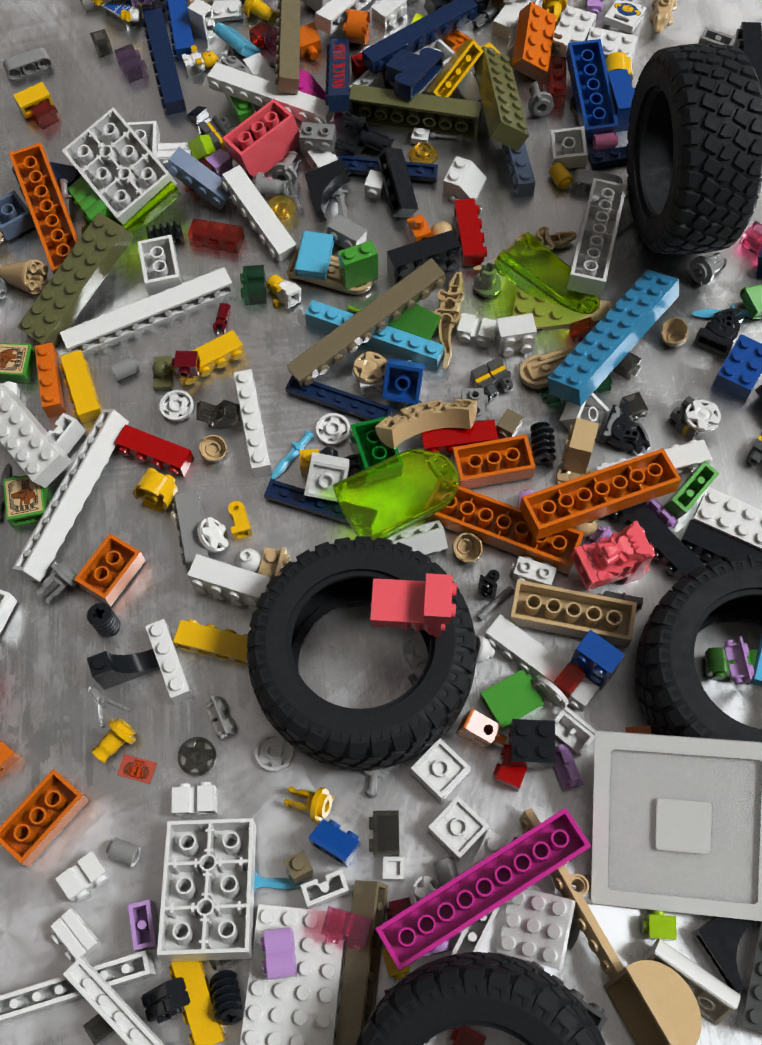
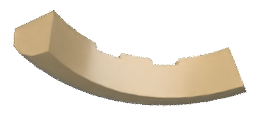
(426, 417)

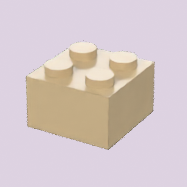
(579, 445)

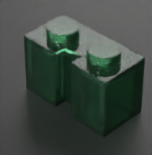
(254, 285)

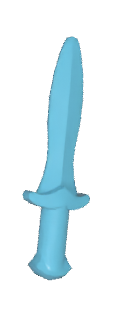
(709, 313)
(286, 461)
(276, 883)

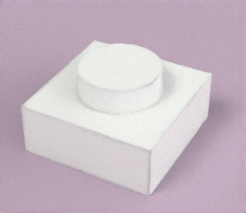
(420, 135)
(393, 868)

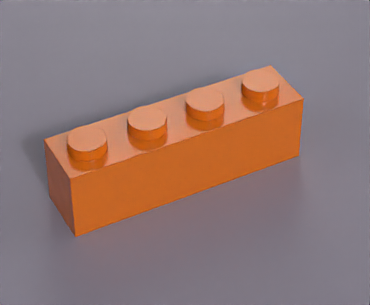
(50, 380)

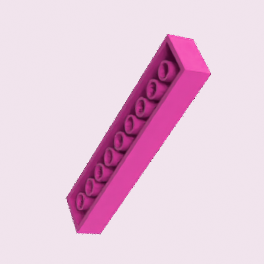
(482, 889)

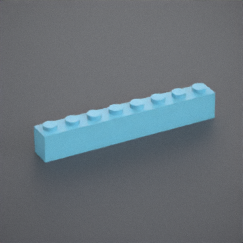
(388, 341)

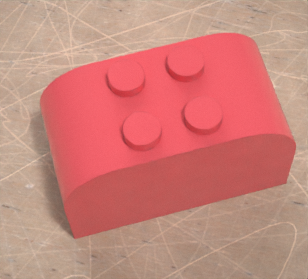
(263, 138)

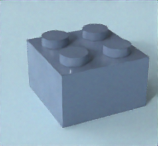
(14, 216)

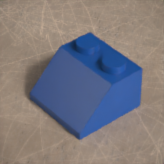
(403, 381)
(335, 842)

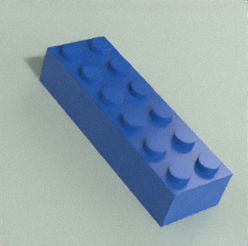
(591, 87)

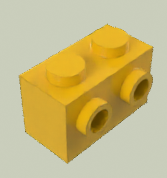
(31, 97)

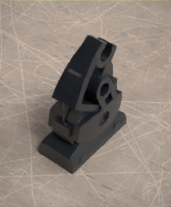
(720, 332)
(623, 432)

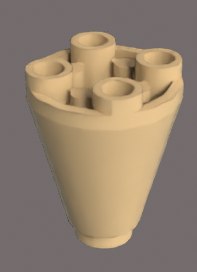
(26, 275)

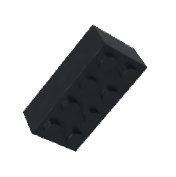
(405, 259)

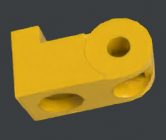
(239, 516)

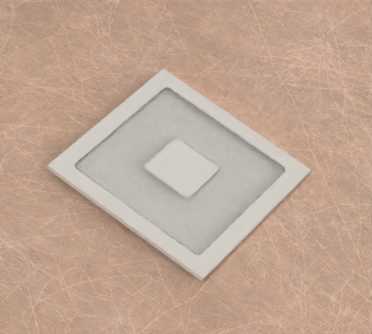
(677, 824)

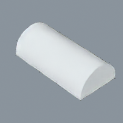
(713, 996)

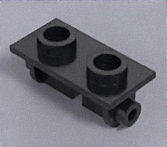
(487, 585)

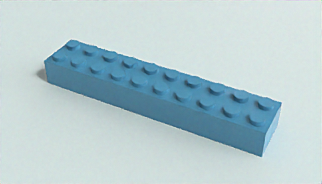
(613, 337)

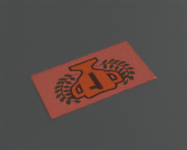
(137, 768)

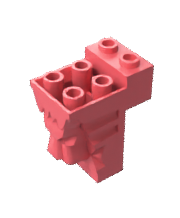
(614, 558)
(414, 603)

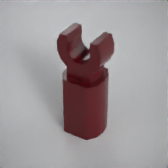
(222, 317)

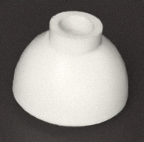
(248, 559)
(483, 649)

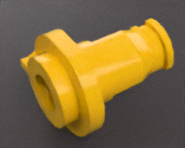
(555, 7)
(259, 9)
(115, 737)
(317, 802)

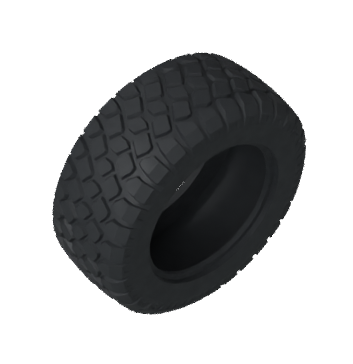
(694, 148)
(665, 653)
(338, 734)
(480, 992)

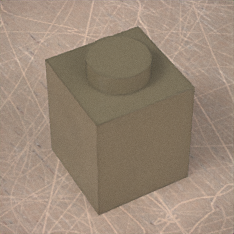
(509, 424)
(298, 868)

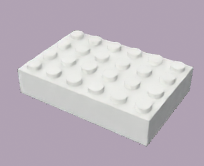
(117, 165)
(207, 890)
(299, 1007)

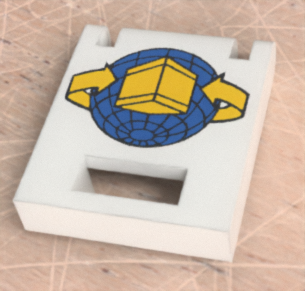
(626, 11)

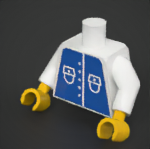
(120, 12)

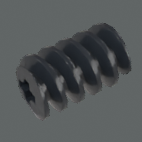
(174, 230)
(542, 442)
(103, 619)
(226, 998)

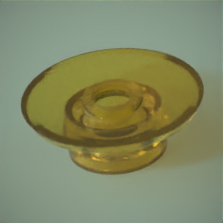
(423, 153)
(282, 206)

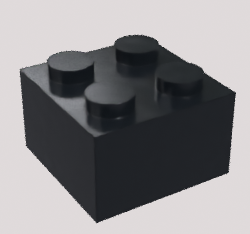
(532, 743)

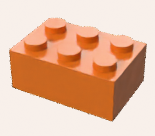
(110, 569)

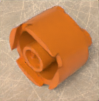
(357, 26)

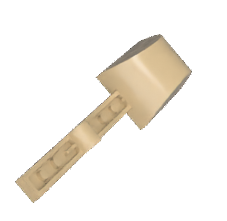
(647, 994)

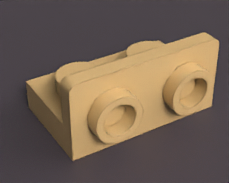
(273, 561)

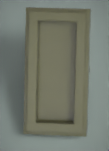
(162, 373)

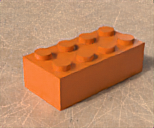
(533, 41)
(494, 462)
(41, 818)

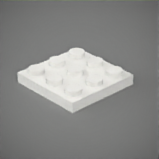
(537, 928)

